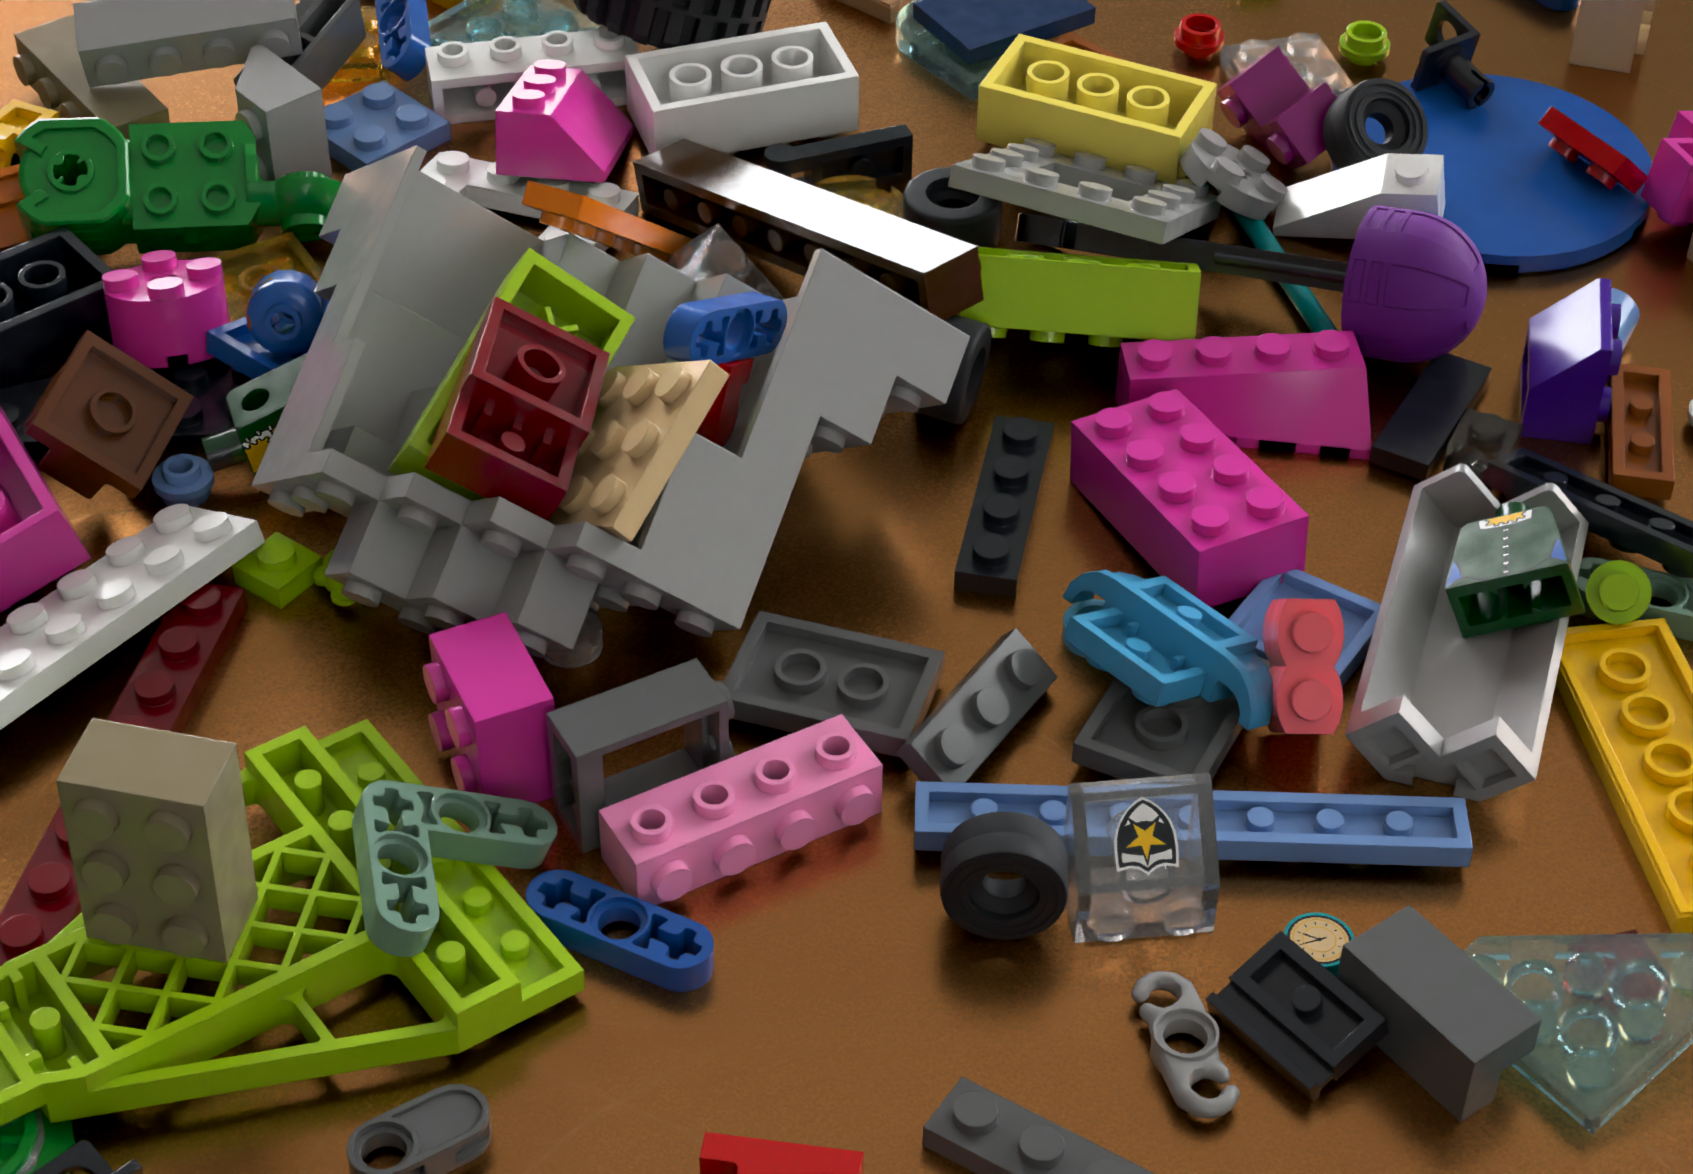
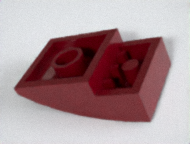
(519, 410)

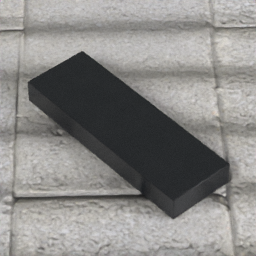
(1429, 415)

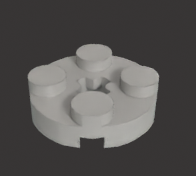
(1237, 173)

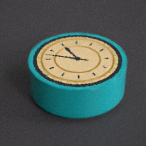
(1320, 937)

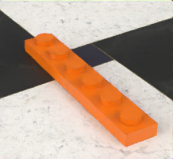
(601, 222)

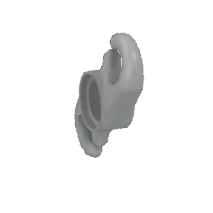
(1178, 1068)

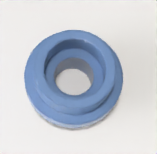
(183, 480)

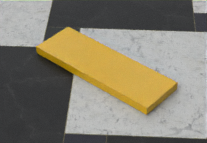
(1635, 717)

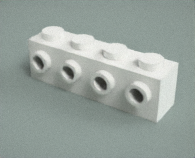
(475, 77)

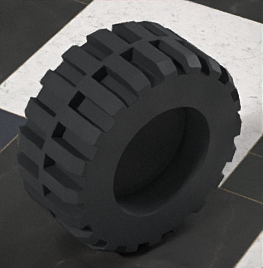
(677, 21)

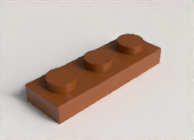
(1641, 432)

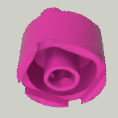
(165, 307)

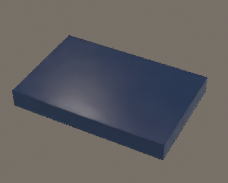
(988, 27)

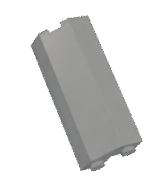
(1446, 703)

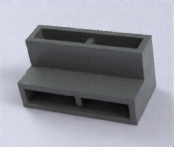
(328, 38)
(1442, 1010)

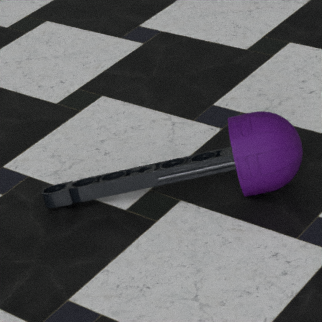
(1406, 290)

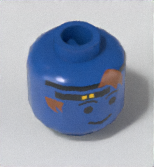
(281, 294)

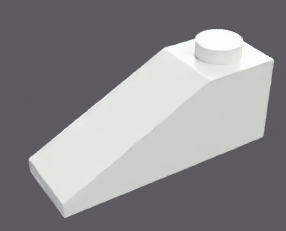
(1340, 199)

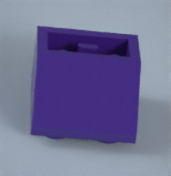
(1568, 364)

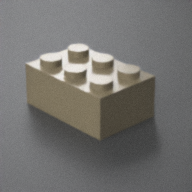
(159, 839)

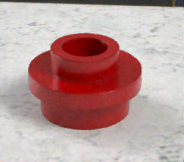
(1199, 35)

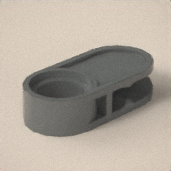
(433, 1131)

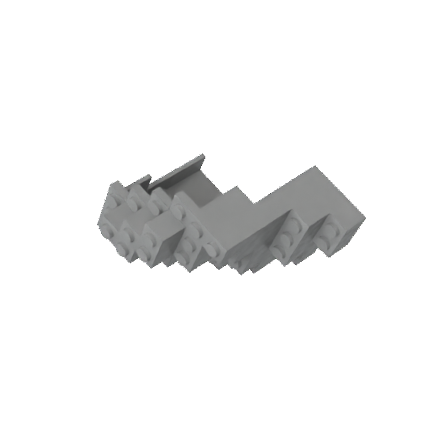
(404, 296)

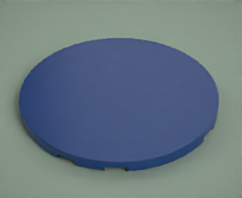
(1514, 190)

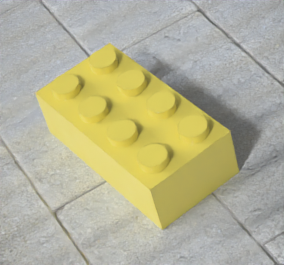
(1093, 106)

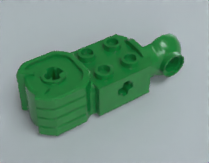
(162, 187)

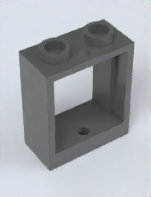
(625, 716)

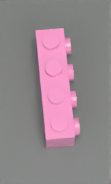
(741, 811)

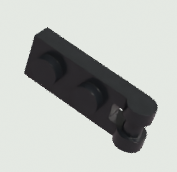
(875, 154)

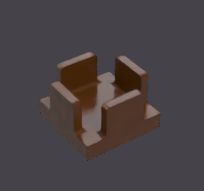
(105, 419)

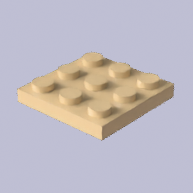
(636, 442)

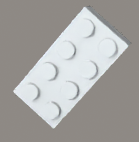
(744, 90)

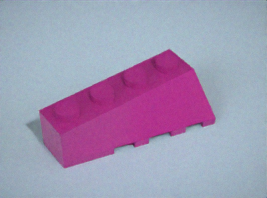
(1261, 386)

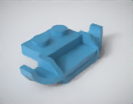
(1168, 644)

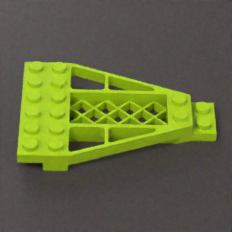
(475, 978)

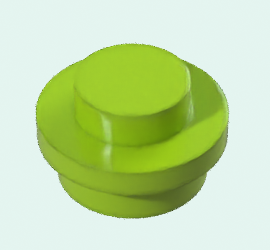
(1364, 43)
(1618, 592)

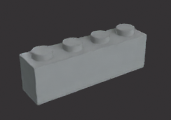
(171, 37)

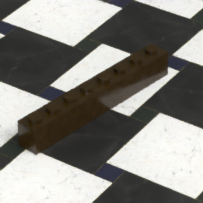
(790, 220)

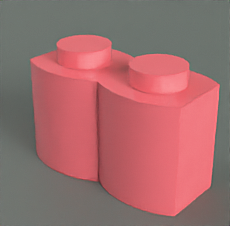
(1303, 646)

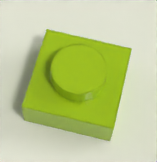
(277, 570)

